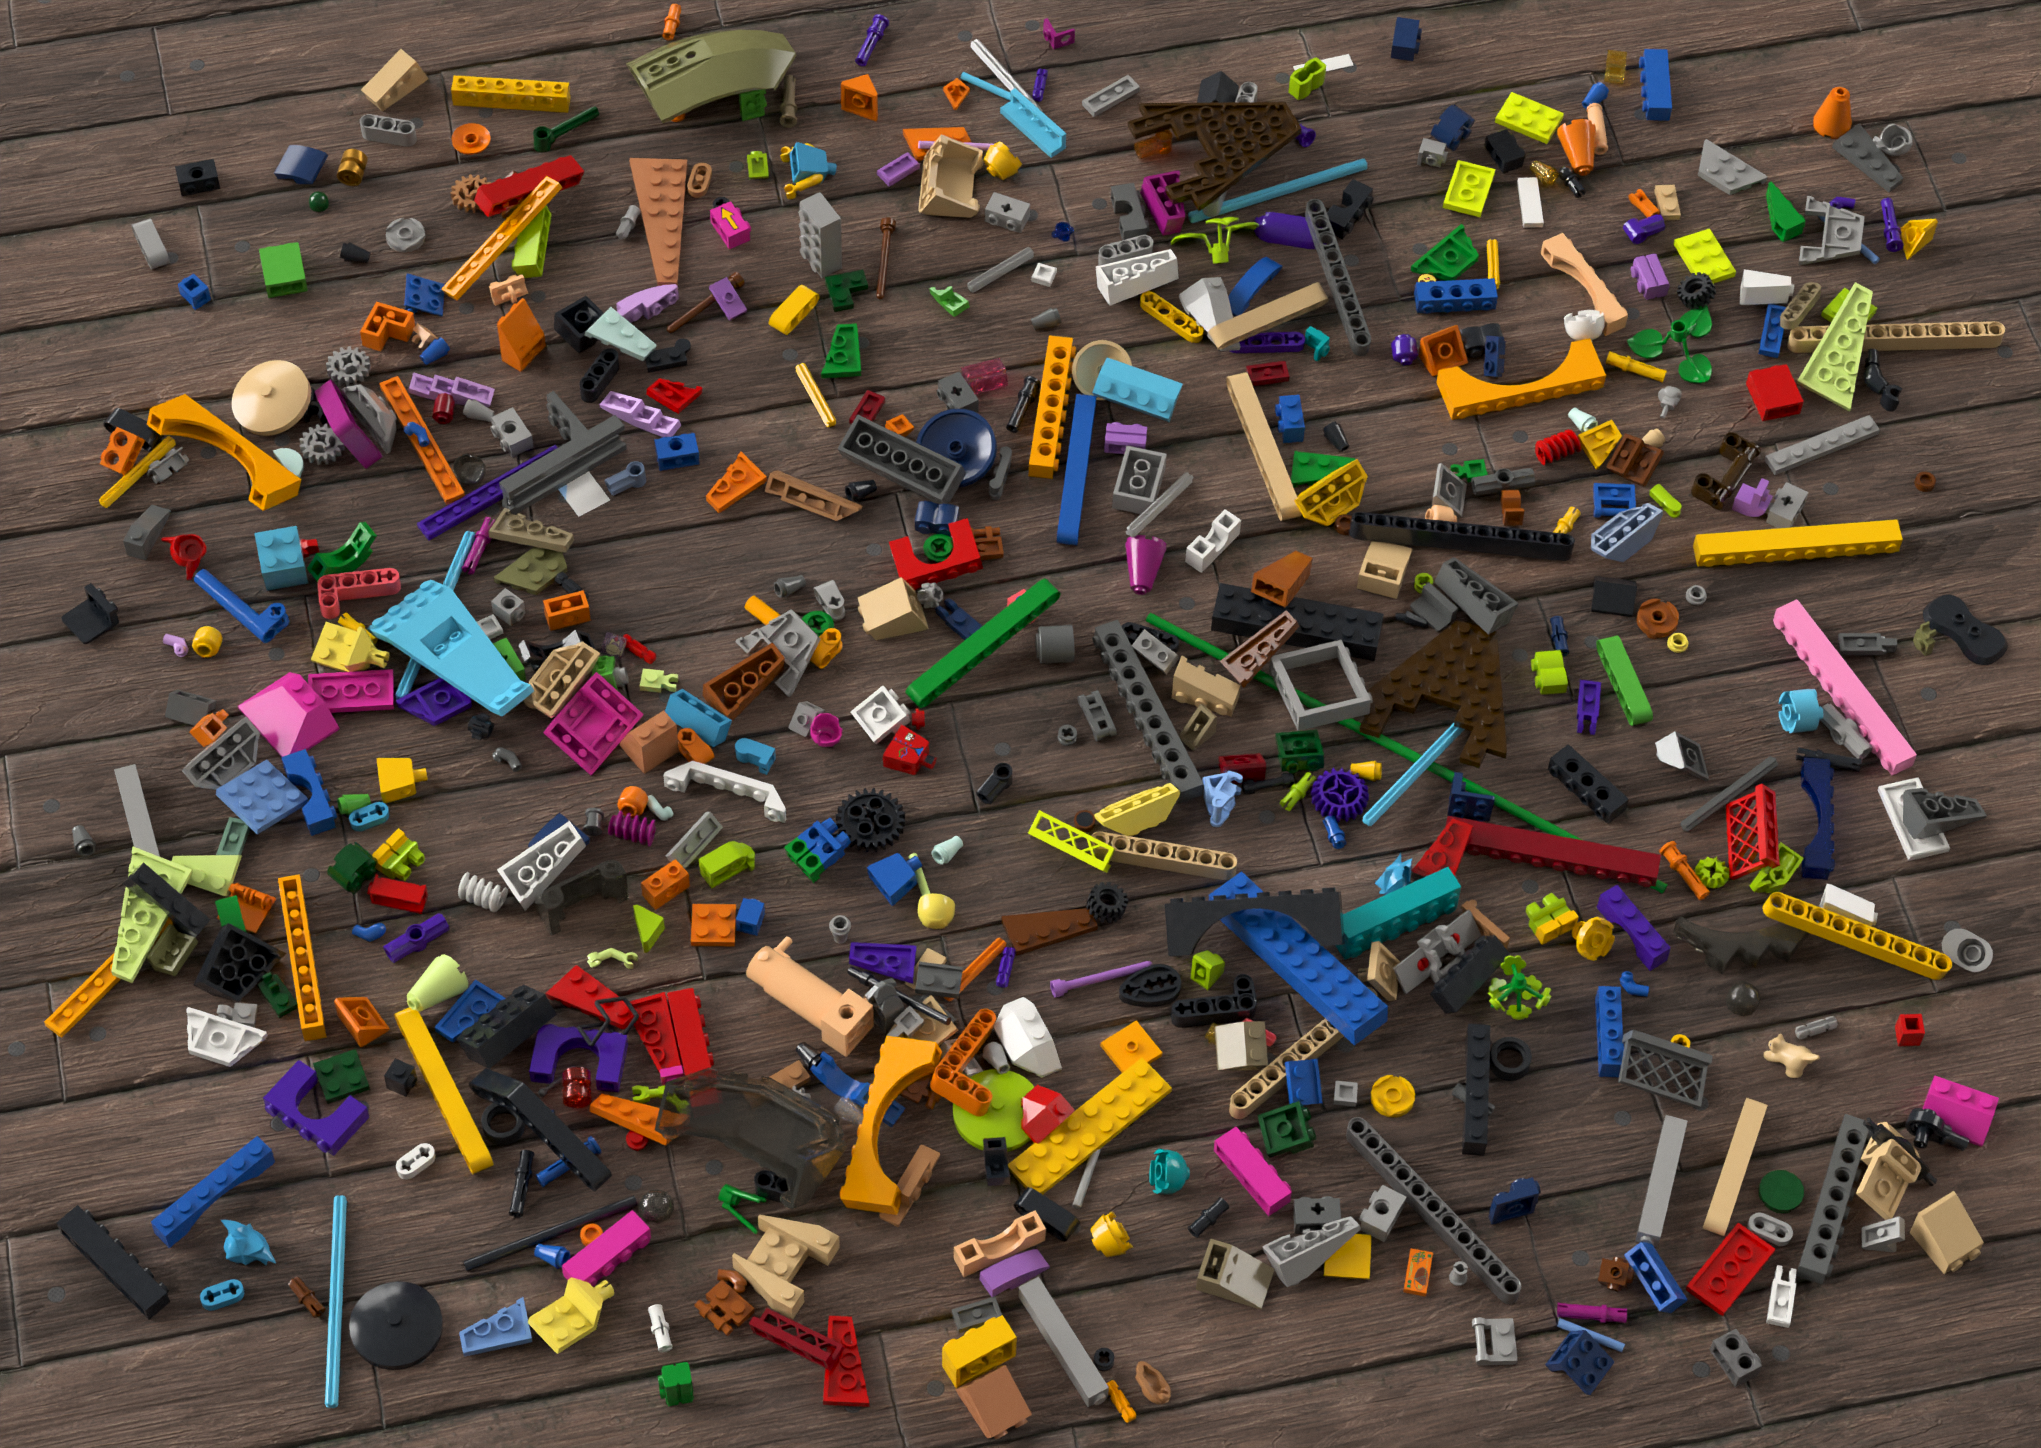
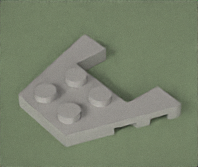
(1841, 233)
(793, 640)

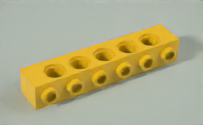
(510, 94)

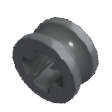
(1069, 740)

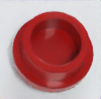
(918, 719)
(636, 1141)

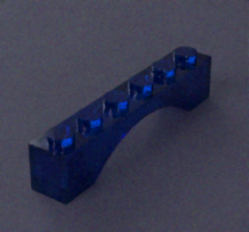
(1816, 783)

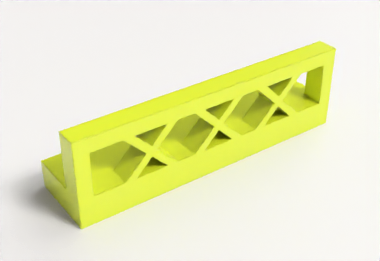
(1072, 850)

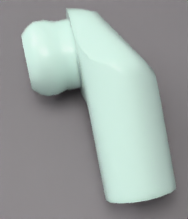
(657, 809)

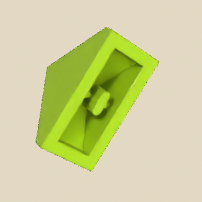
(649, 926)

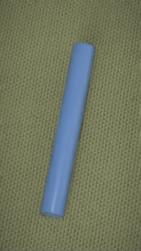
(1601, 1339)

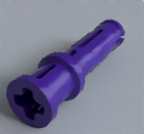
(875, 34)
(1892, 231)

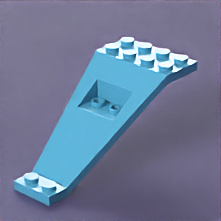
(448, 641)

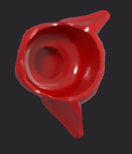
(187, 551)

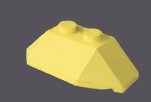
(1140, 810)

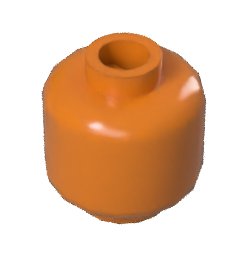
(633, 801)

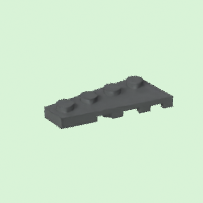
(1863, 153)

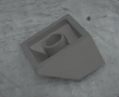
(1682, 754)

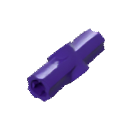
(406, 944)

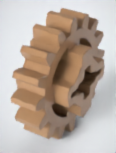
(465, 192)

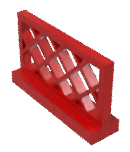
(1765, 828)

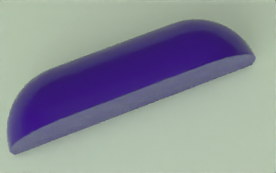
(1284, 230)

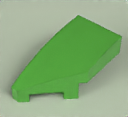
(950, 300)

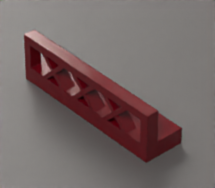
(795, 1343)

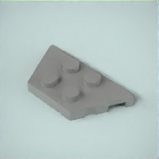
(1726, 170)

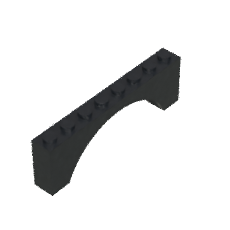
(1316, 911)

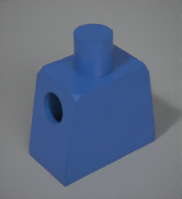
(894, 876)

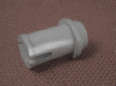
(1458, 1274)

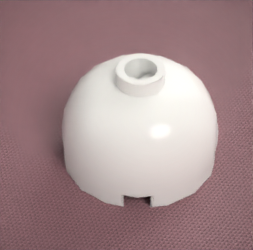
(1584, 325)

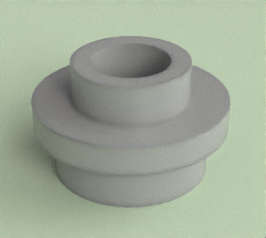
(1696, 591)

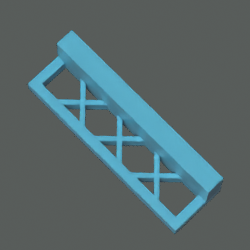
(1034, 124)

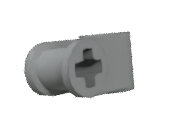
(830, 599)

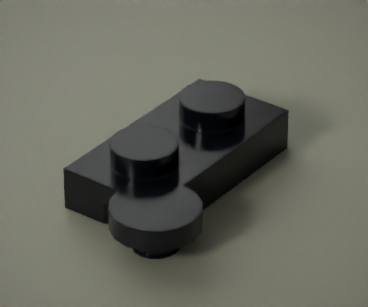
(668, 357)

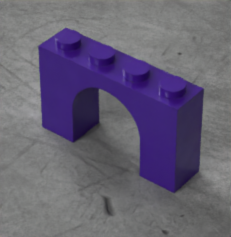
(555, 1041)
(328, 1133)

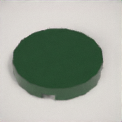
(1781, 1191)

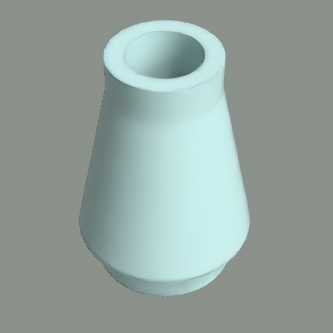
(1582, 420)
(946, 850)

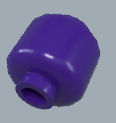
(1404, 349)

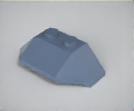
(1626, 532)

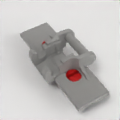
(1437, 943)

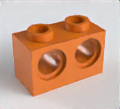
(126, 453)

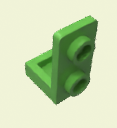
(605, 667)

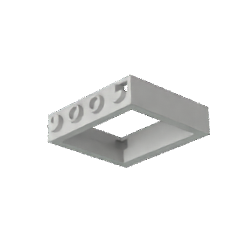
(1328, 713)

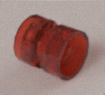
(576, 1087)

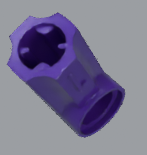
(1638, 230)

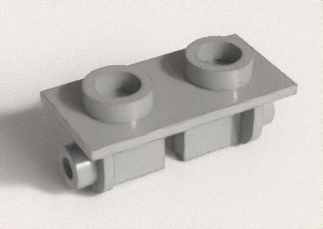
(160, 469)

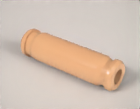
(1596, 116)

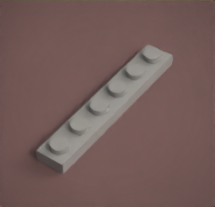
(1822, 445)

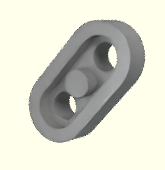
(1770, 1229)

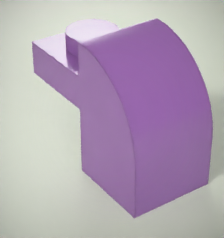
(1753, 501)

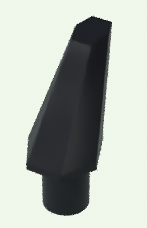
(1411, 619)

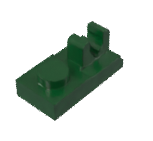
(277, 995)

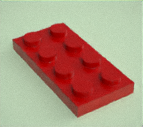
(1730, 1269)

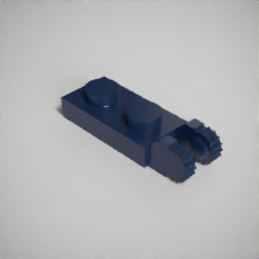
(959, 620)

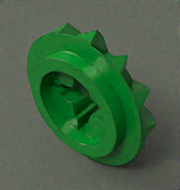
(938, 541)
(821, 619)

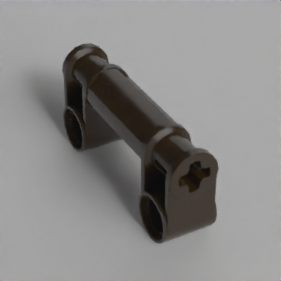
(1737, 450)

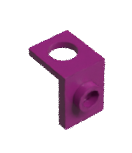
(1055, 39)

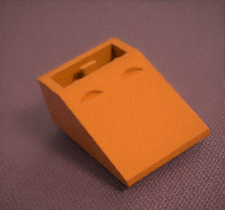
(520, 336)

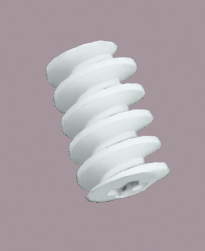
(481, 894)

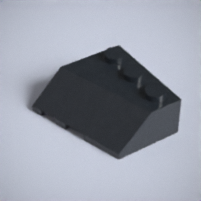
(236, 963)

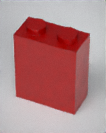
(1774, 392)

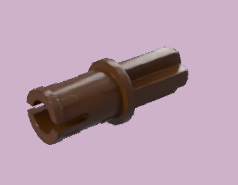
(306, 1297)

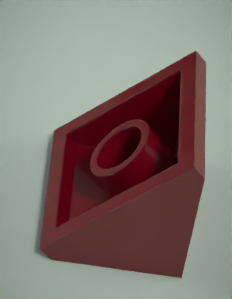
(1248, 765)

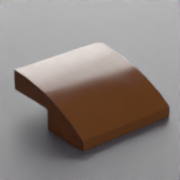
(1635, 460)

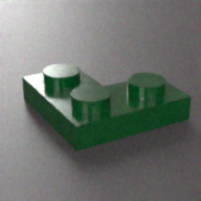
(841, 286)

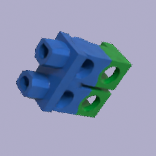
(817, 848)

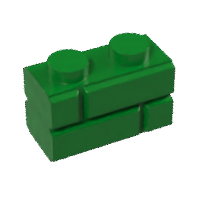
(676, 1384)

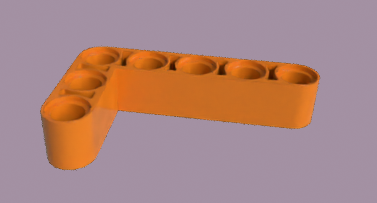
(948, 1075)

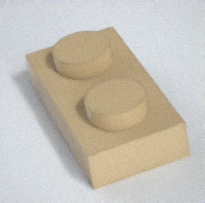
(1667, 202)

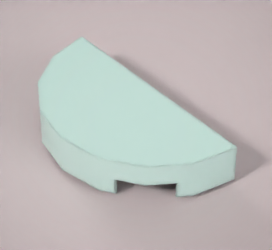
(290, 459)

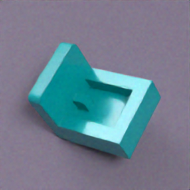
(1318, 341)

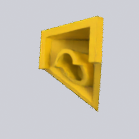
(1917, 234)

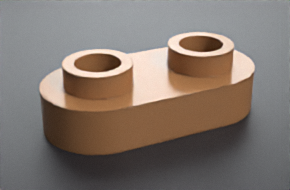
(697, 183)

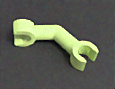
(596, 958)

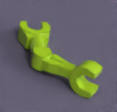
(647, 1093)

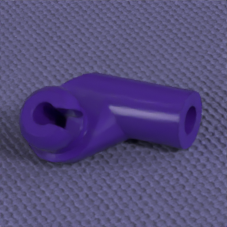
(1841, 202)

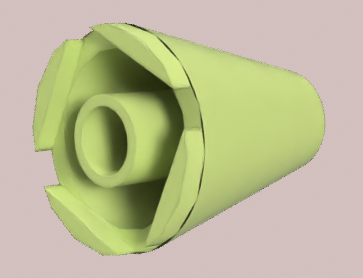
(437, 984)

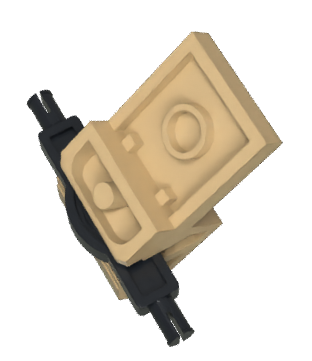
(1891, 1167)

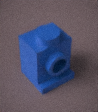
(194, 291)

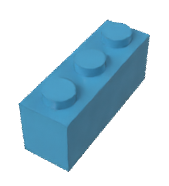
(695, 714)

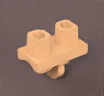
(508, 290)

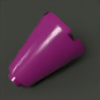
(1143, 561)

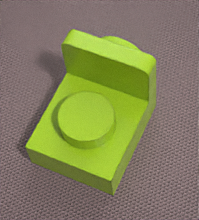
(757, 165)

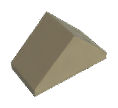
(1199, 728)

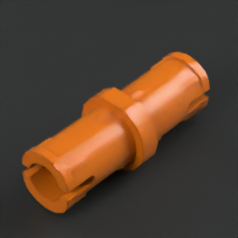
(672, 22)

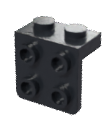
(92, 616)

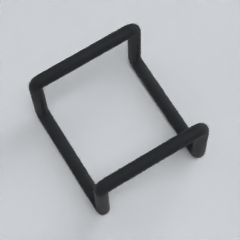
(606, 1024)

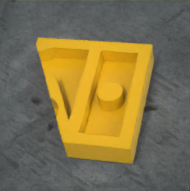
(1600, 442)

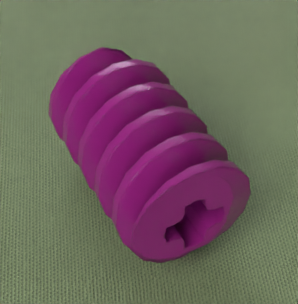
(632, 828)

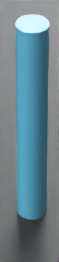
(985, 85)

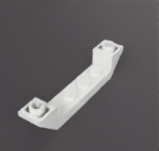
(679, 777)

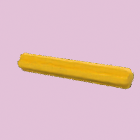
(815, 395)

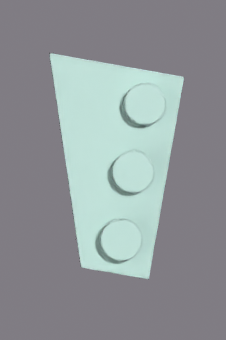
(617, 331)

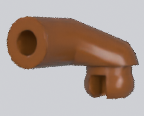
(734, 1277)

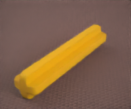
(1493, 261)

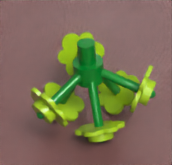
(1519, 984)

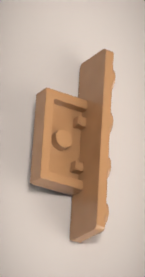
(912, 1181)

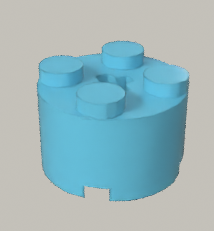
(1800, 710)

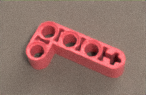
(384, 583)

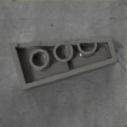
(1476, 595)

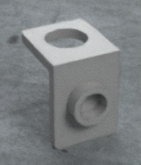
(804, 717)

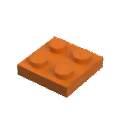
(713, 925)

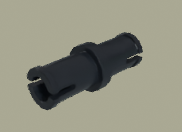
(1208, 1217)

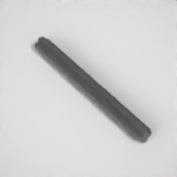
(1729, 794)

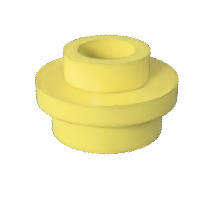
(1677, 638)

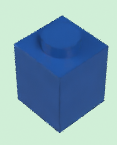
(750, 916)

